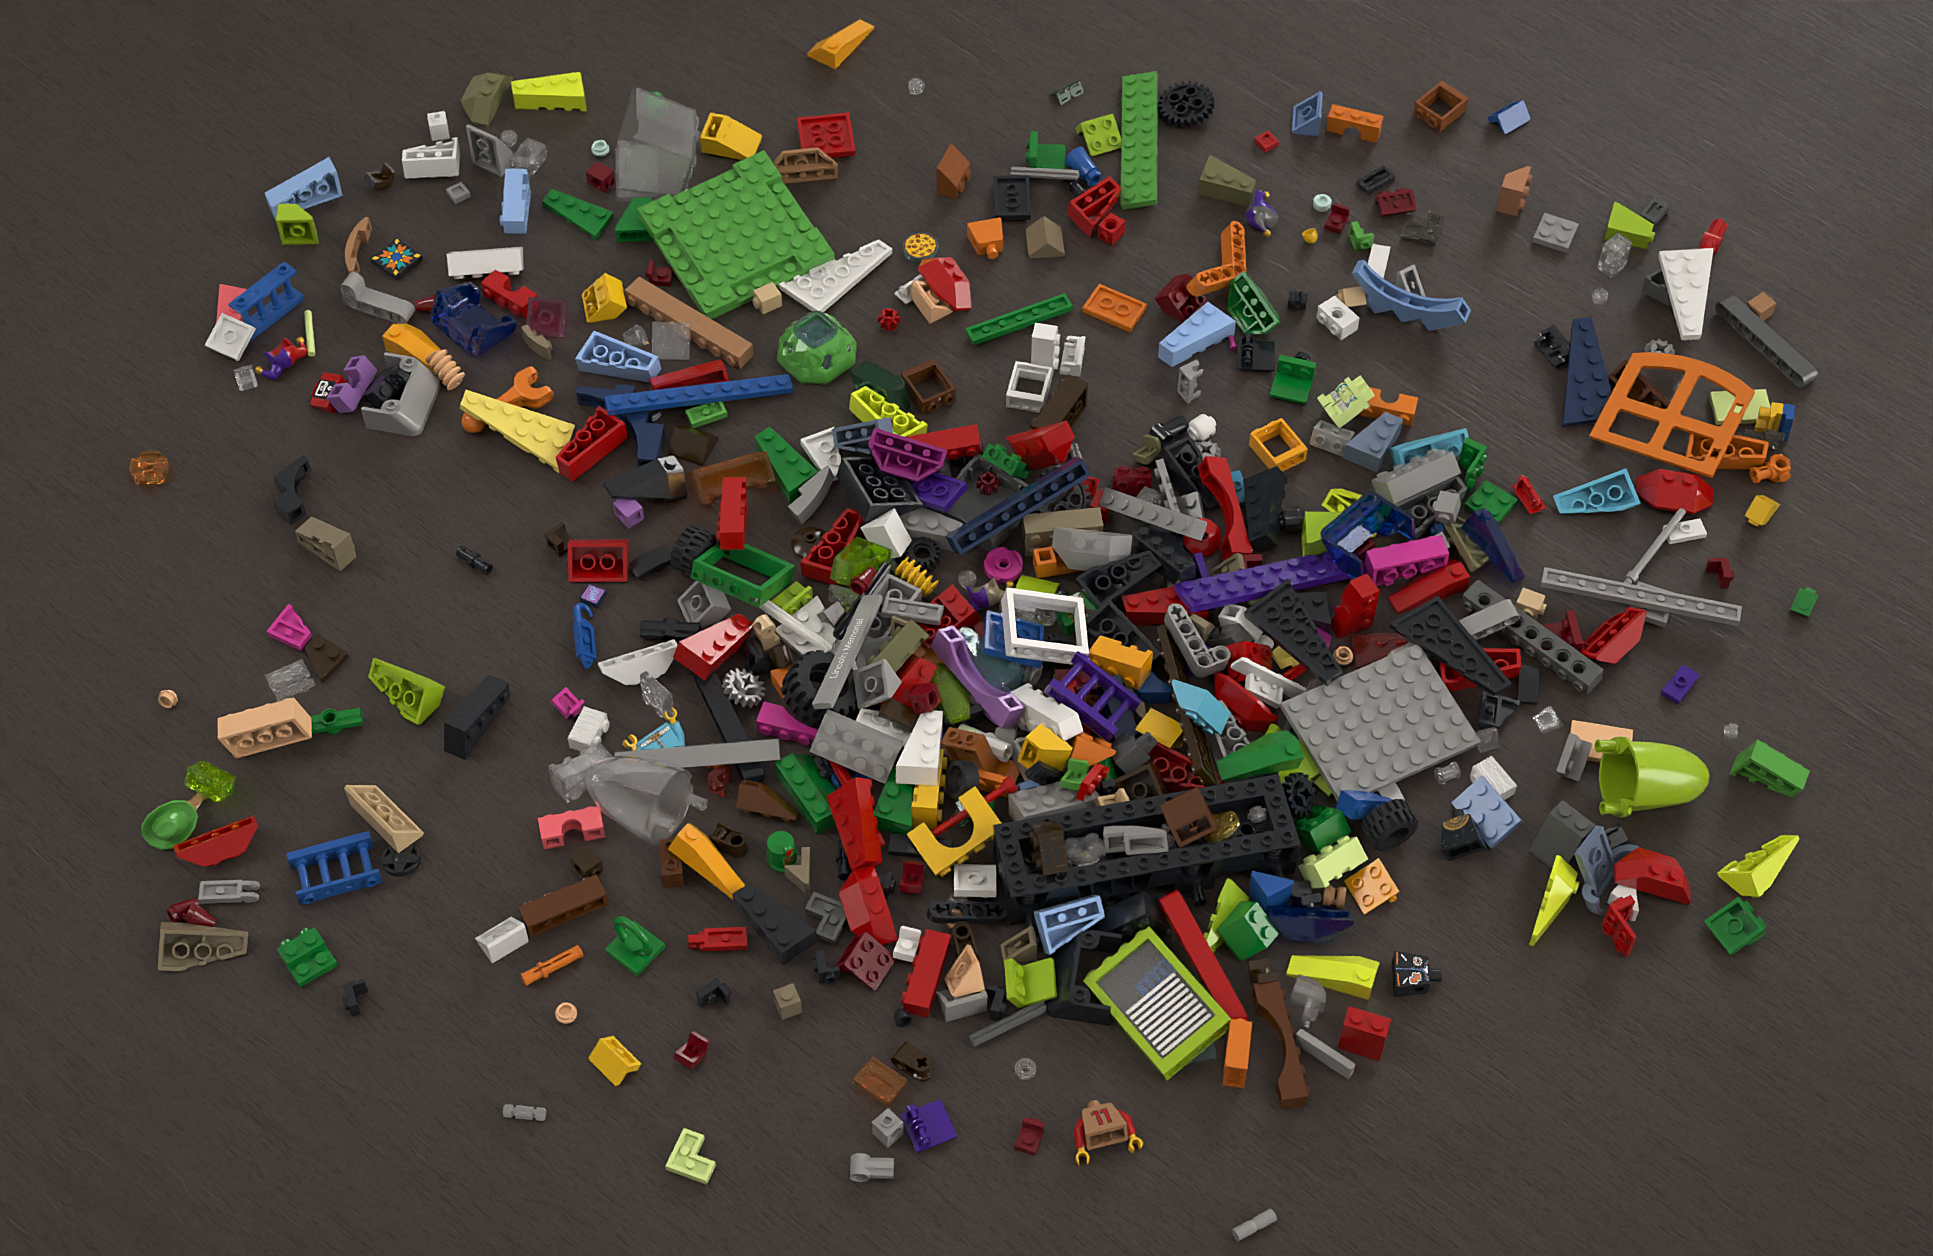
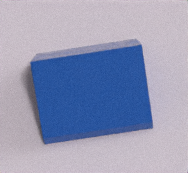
(1269, 890)

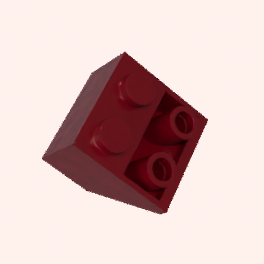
(1177, 300)

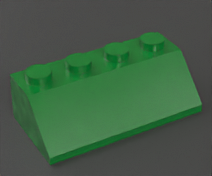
(807, 789)

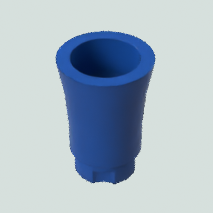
(1080, 161)

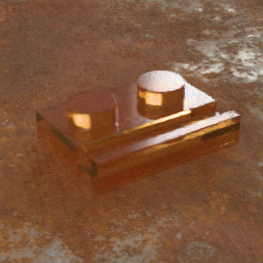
(880, 1081)

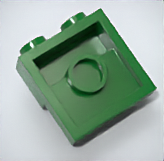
(1007, 462)
(1736, 926)
(306, 956)

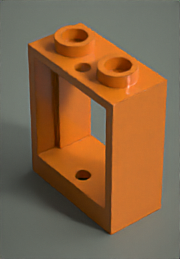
(1237, 1053)

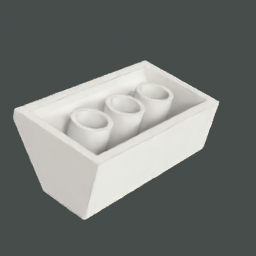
(485, 261)

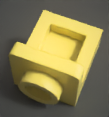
(1282, 658)

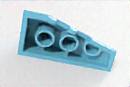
(1604, 494)

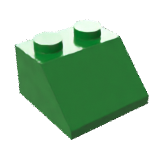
(1247, 930)

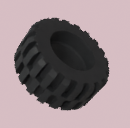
(800, 693)

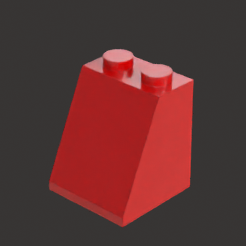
(1364, 1033)

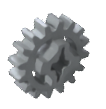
(743, 687)

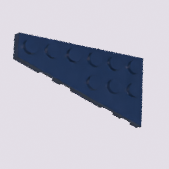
(1586, 379)

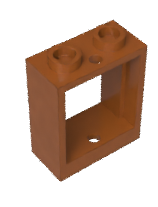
(1441, 91)
(957, 741)

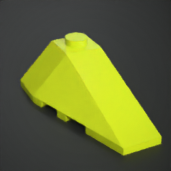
(1759, 868)
(1557, 894)
(1341, 973)

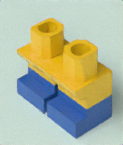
(1776, 418)

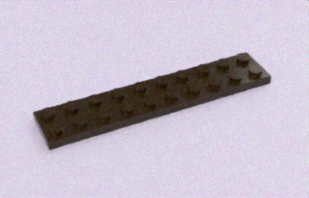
(1194, 737)

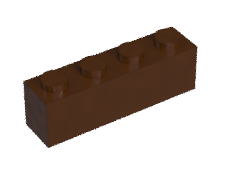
(563, 905)

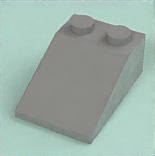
(488, 151)

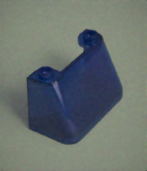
(466, 322)

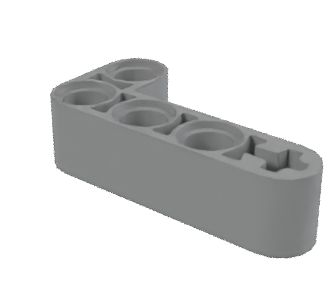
(374, 302)
(1177, 621)

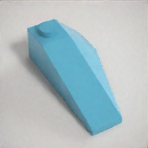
(1449, 441)

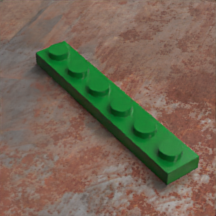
(1018, 319)

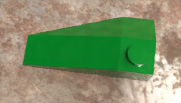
(1265, 755)

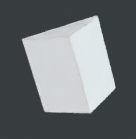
(888, 532)
(503, 939)

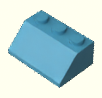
(1201, 707)

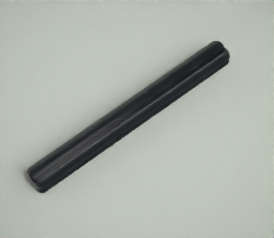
(882, 571)

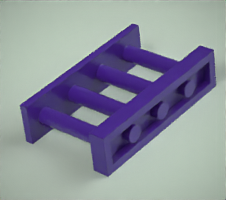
(1090, 715)

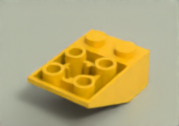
(728, 138)

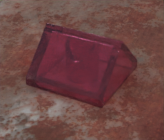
(547, 316)

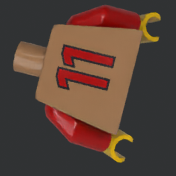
(1102, 1127)

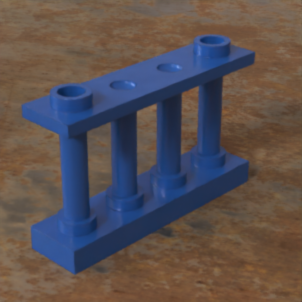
(276, 307)
(331, 850)

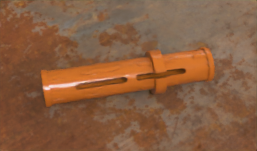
(551, 965)

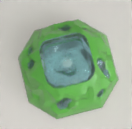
(816, 349)

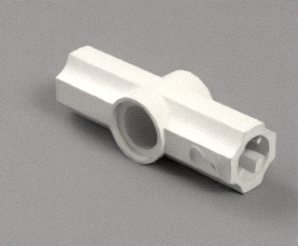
(1000, 749)

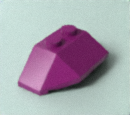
(905, 456)

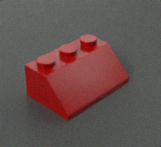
(598, 560)

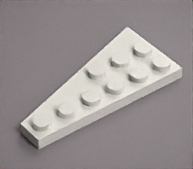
(833, 279)

